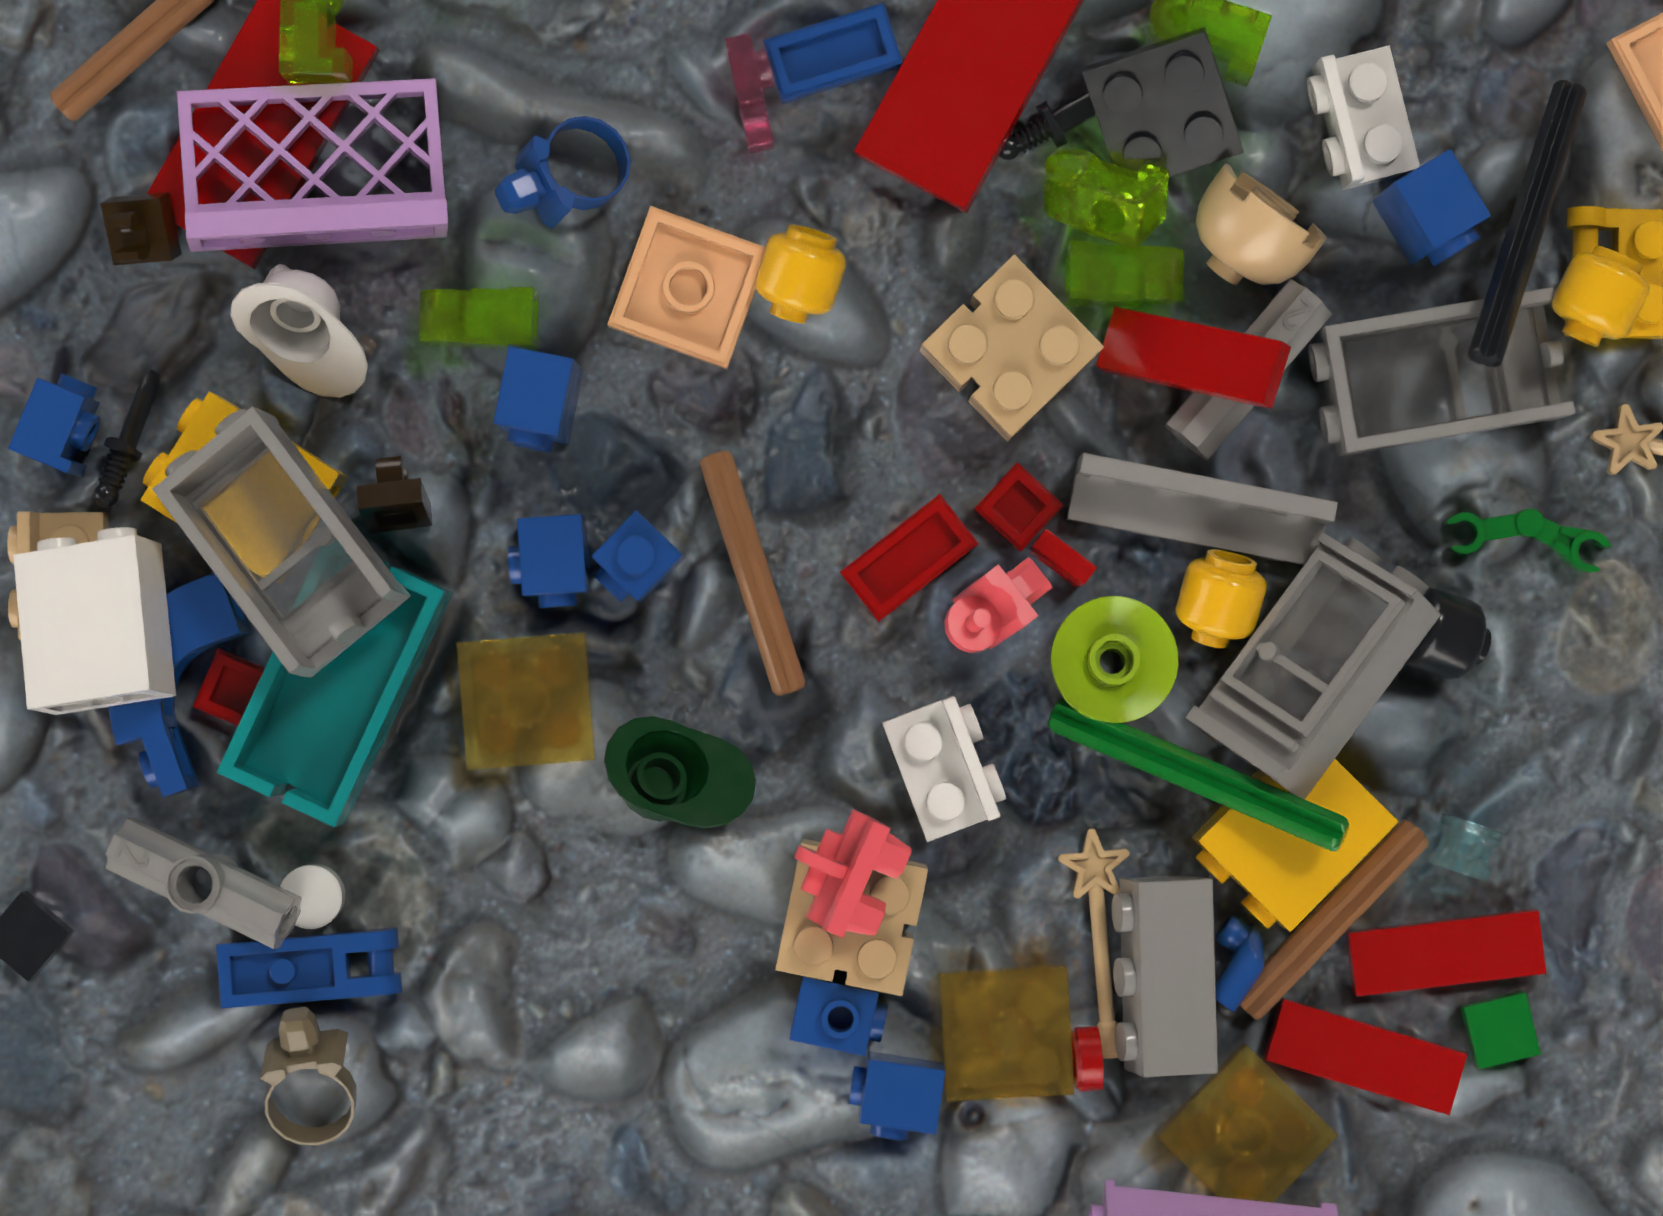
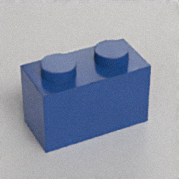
(1432, 210)
(538, 398)

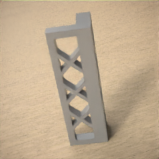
(1197, 509)

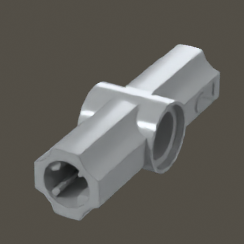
(1290, 317)
(170, 868)

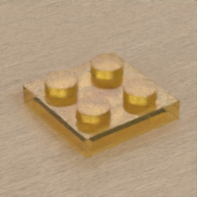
(526, 701)
(1006, 1032)
(1246, 1131)

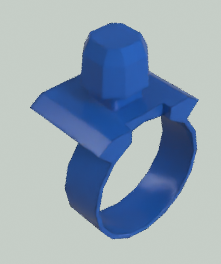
(536, 188)

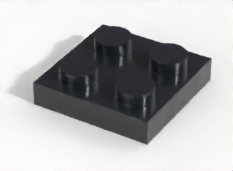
(1164, 105)

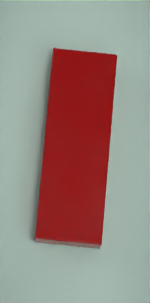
(1194, 357)
(1445, 952)
(1365, 1056)

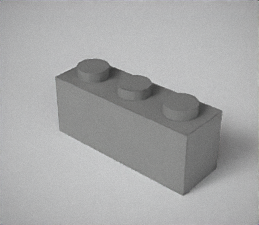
(1166, 975)

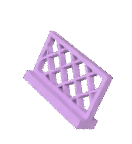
(303, 219)

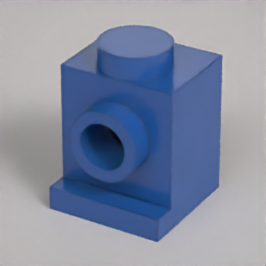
(58, 424)

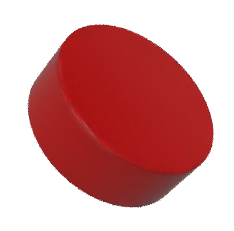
(1087, 1059)

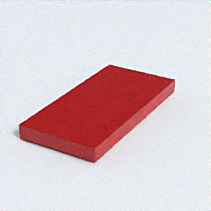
(255, 63)
(963, 92)

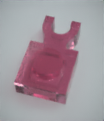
(750, 75)

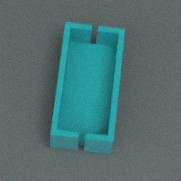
(332, 726)

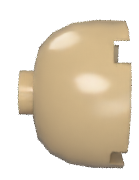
(1253, 231)

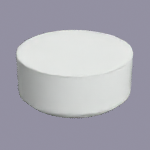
(320, 892)

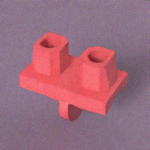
(995, 607)
(842, 870)

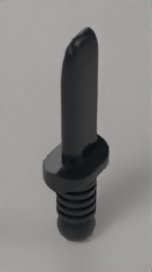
(1052, 124)
(124, 449)

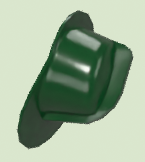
(678, 773)

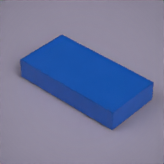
(833, 53)

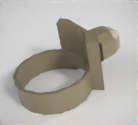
(306, 1047)

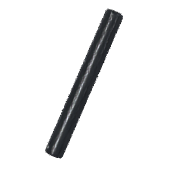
(1527, 224)

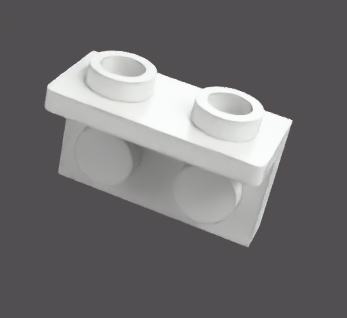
(1363, 117)
(943, 767)

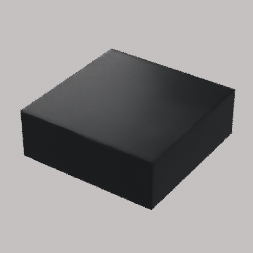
(30, 935)

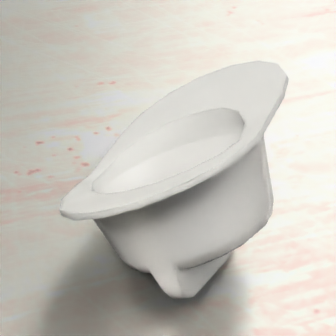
(300, 331)

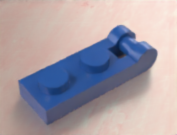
(306, 968)

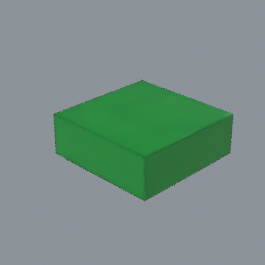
(1500, 1029)

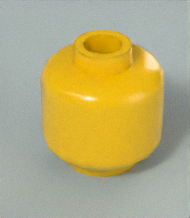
(800, 273)
(1600, 295)
(1221, 598)

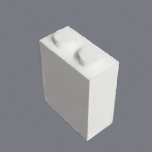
(94, 622)

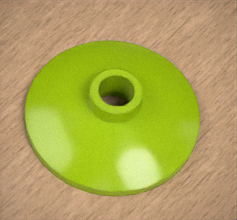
(1139, 639)

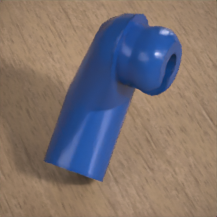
(1245, 961)

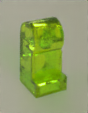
(1232, 29)
(308, 43)
(1105, 197)
(1123, 275)
(479, 318)

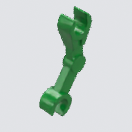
(1529, 523)

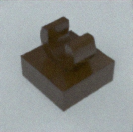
(141, 228)
(394, 500)

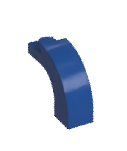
(199, 618)

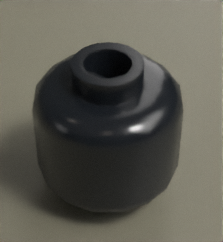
(1455, 639)

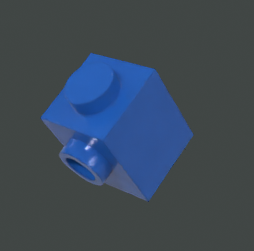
(551, 559)
(635, 559)
(837, 1016)
(898, 1094)

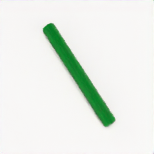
(1203, 777)

